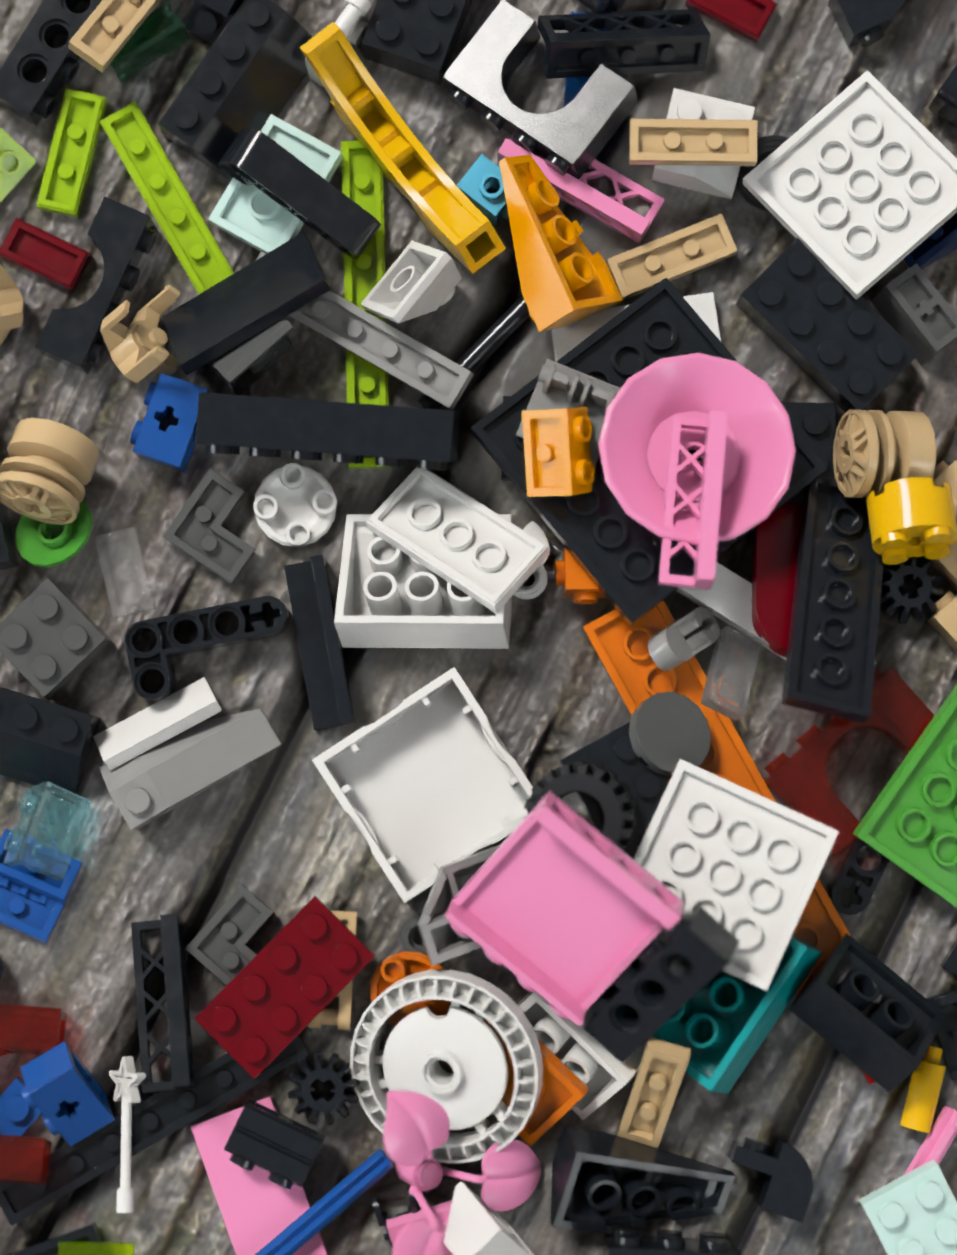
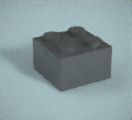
(50, 639)

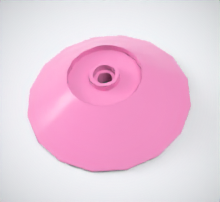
(638, 438)

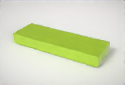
(71, 153)

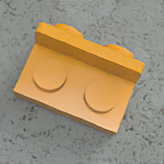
(558, 451)

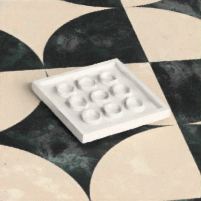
(859, 184)
(738, 861)

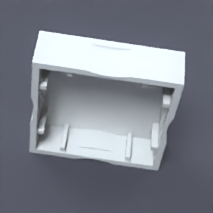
(427, 783)

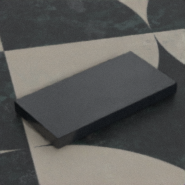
(245, 303)

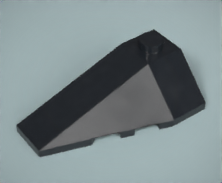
(621, 1181)

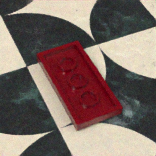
(285, 987)

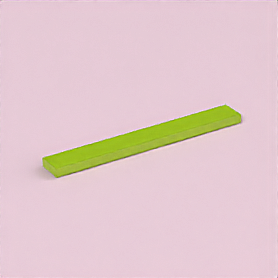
(364, 185)

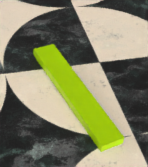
(166, 197)

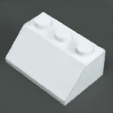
(580, 1053)

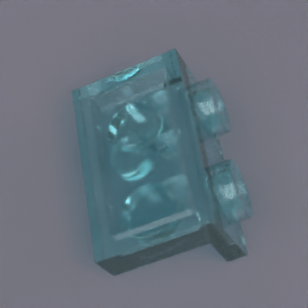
(46, 829)

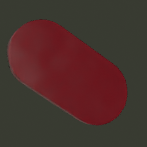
(773, 574)

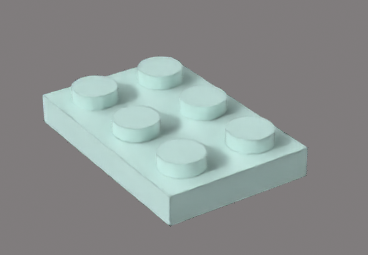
(255, 216)
(914, 1213)

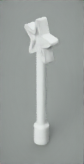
(128, 1093)

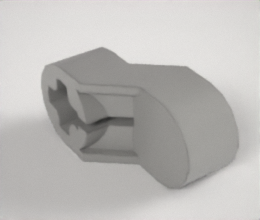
(683, 638)

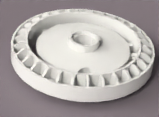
(463, 1042)

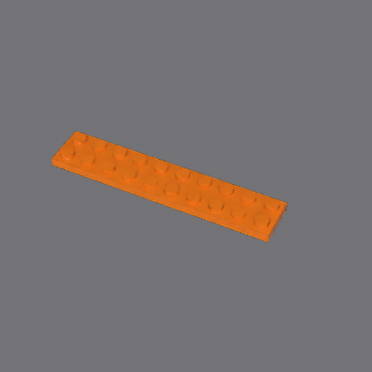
(636, 678)

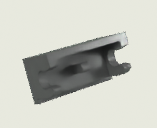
(918, 313)

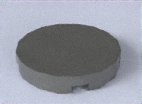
(669, 730)

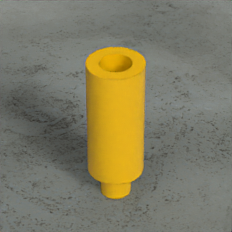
(924, 1092)

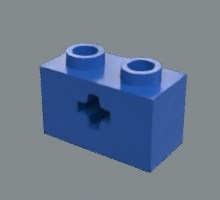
(177, 444)
(65, 1094)

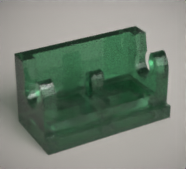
(153, 39)

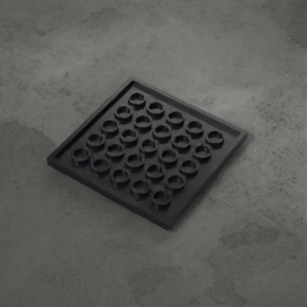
(592, 525)

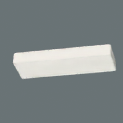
(157, 723)

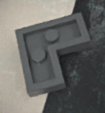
(201, 532)
(224, 939)

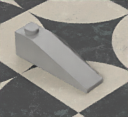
(187, 765)

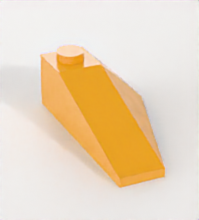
(553, 264)

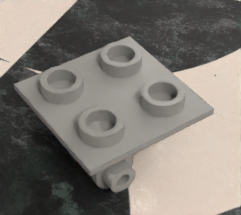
(568, 388)

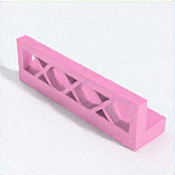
(593, 202)
(710, 499)

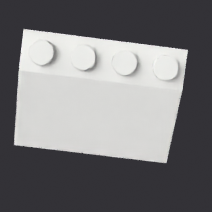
(401, 604)

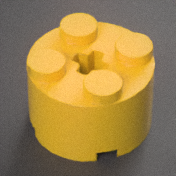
(912, 520)

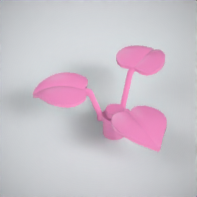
(410, 1134)

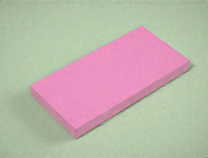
(249, 1202)

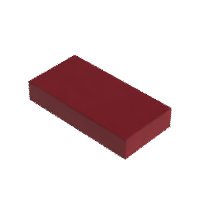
(741, 16)
(44, 254)

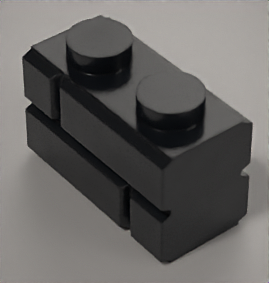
(273, 1144)

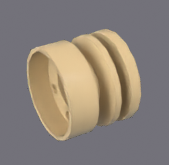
(881, 449)
(47, 470)

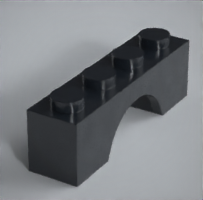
(74, 333)

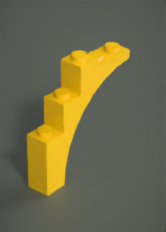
(398, 151)

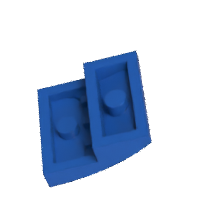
(31, 900)

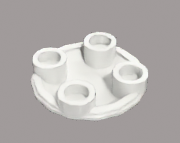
(295, 505)

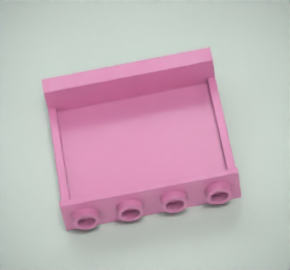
(562, 908)

